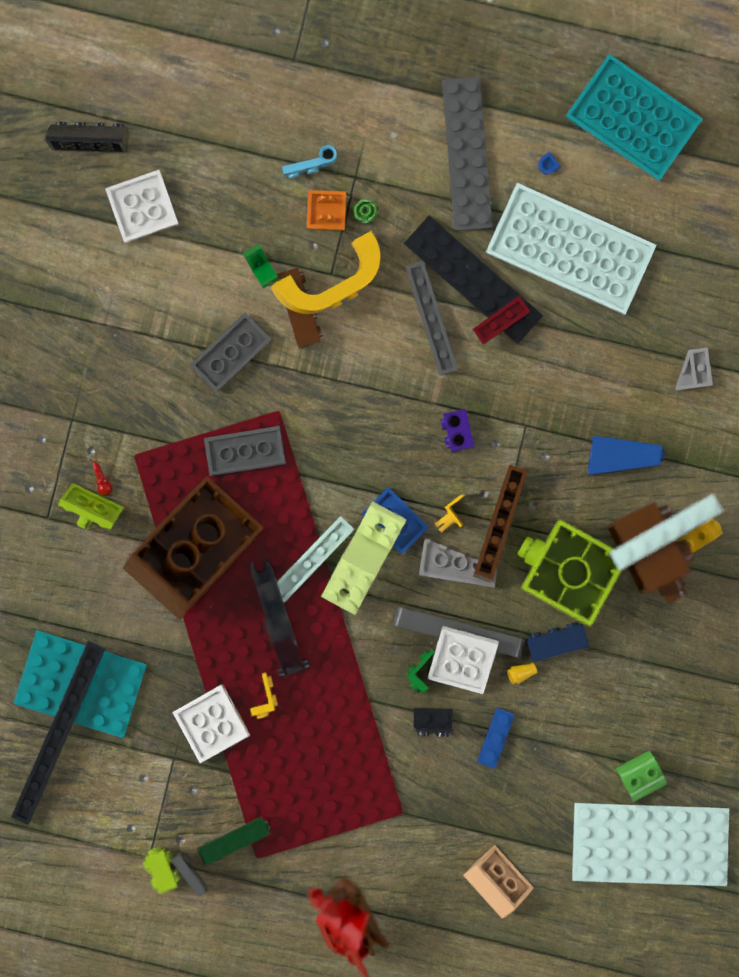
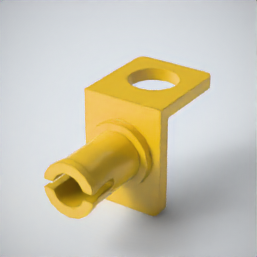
(451, 517)

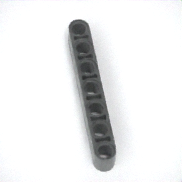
(433, 625)

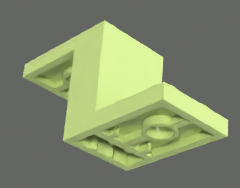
(363, 558)

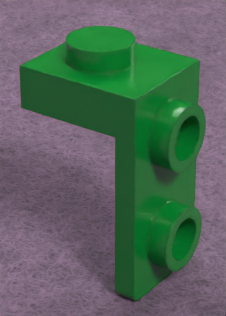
(260, 266)
(417, 684)

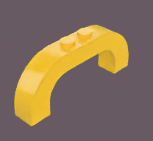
(300, 302)

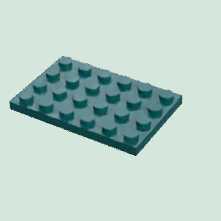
(633, 117)
(108, 699)

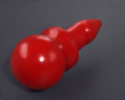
(104, 487)

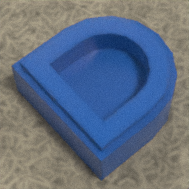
(548, 164)

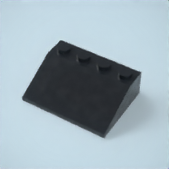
(87, 138)

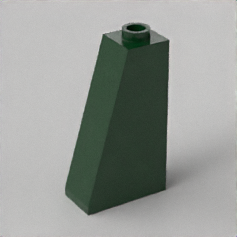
(233, 840)

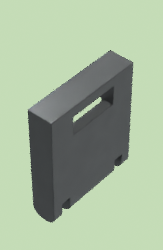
(182, 863)

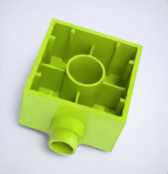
(569, 571)

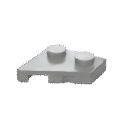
(695, 370)

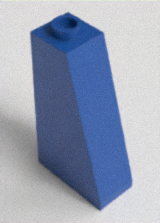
(617, 455)

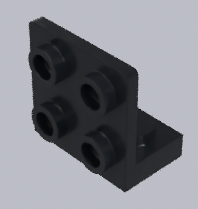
(432, 721)

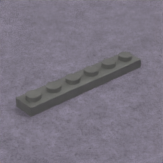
(431, 318)

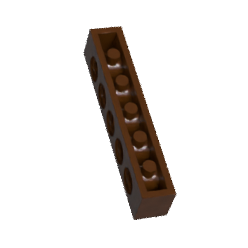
(500, 523)

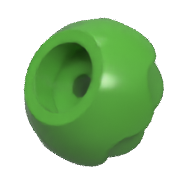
(362, 205)

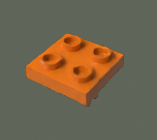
(326, 210)

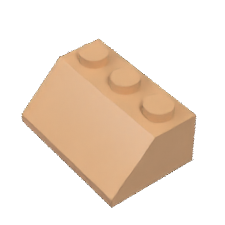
(498, 882)

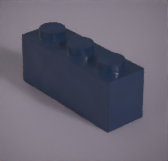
(557, 641)

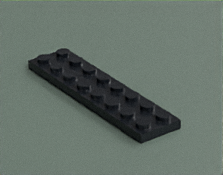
(468, 275)

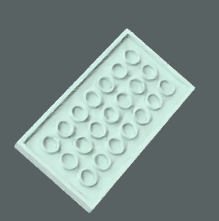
(571, 248)
(650, 844)

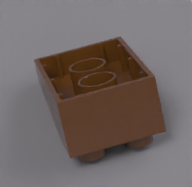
(192, 548)

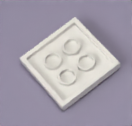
(141, 206)
(463, 660)
(211, 723)

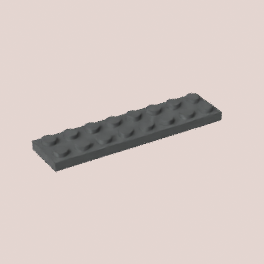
(467, 154)

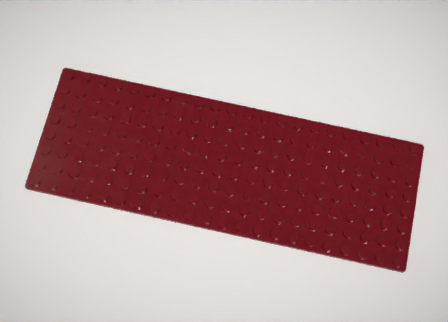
(318, 756)

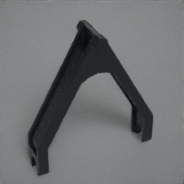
(277, 621)

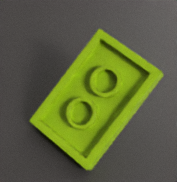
(90, 507)

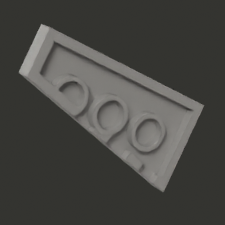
(449, 565)

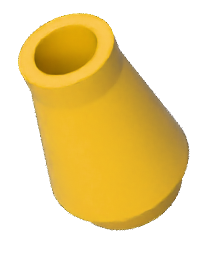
(521, 672)

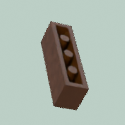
(302, 324)

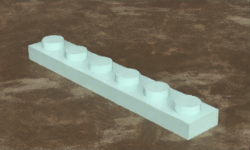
(666, 532)
(314, 557)

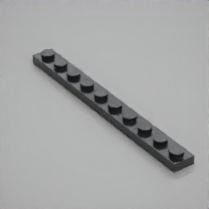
(58, 732)

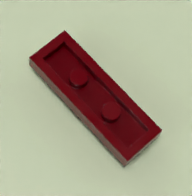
(501, 320)

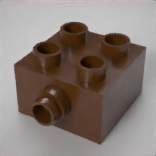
(662, 567)

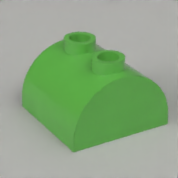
(641, 776)

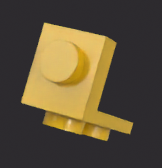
(702, 535)
(262, 711)

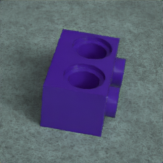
(462, 430)

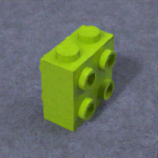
(162, 870)

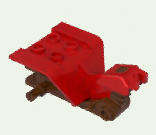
(347, 922)

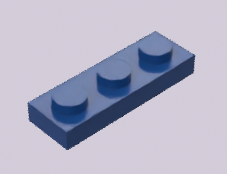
(495, 738)

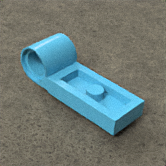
(310, 166)

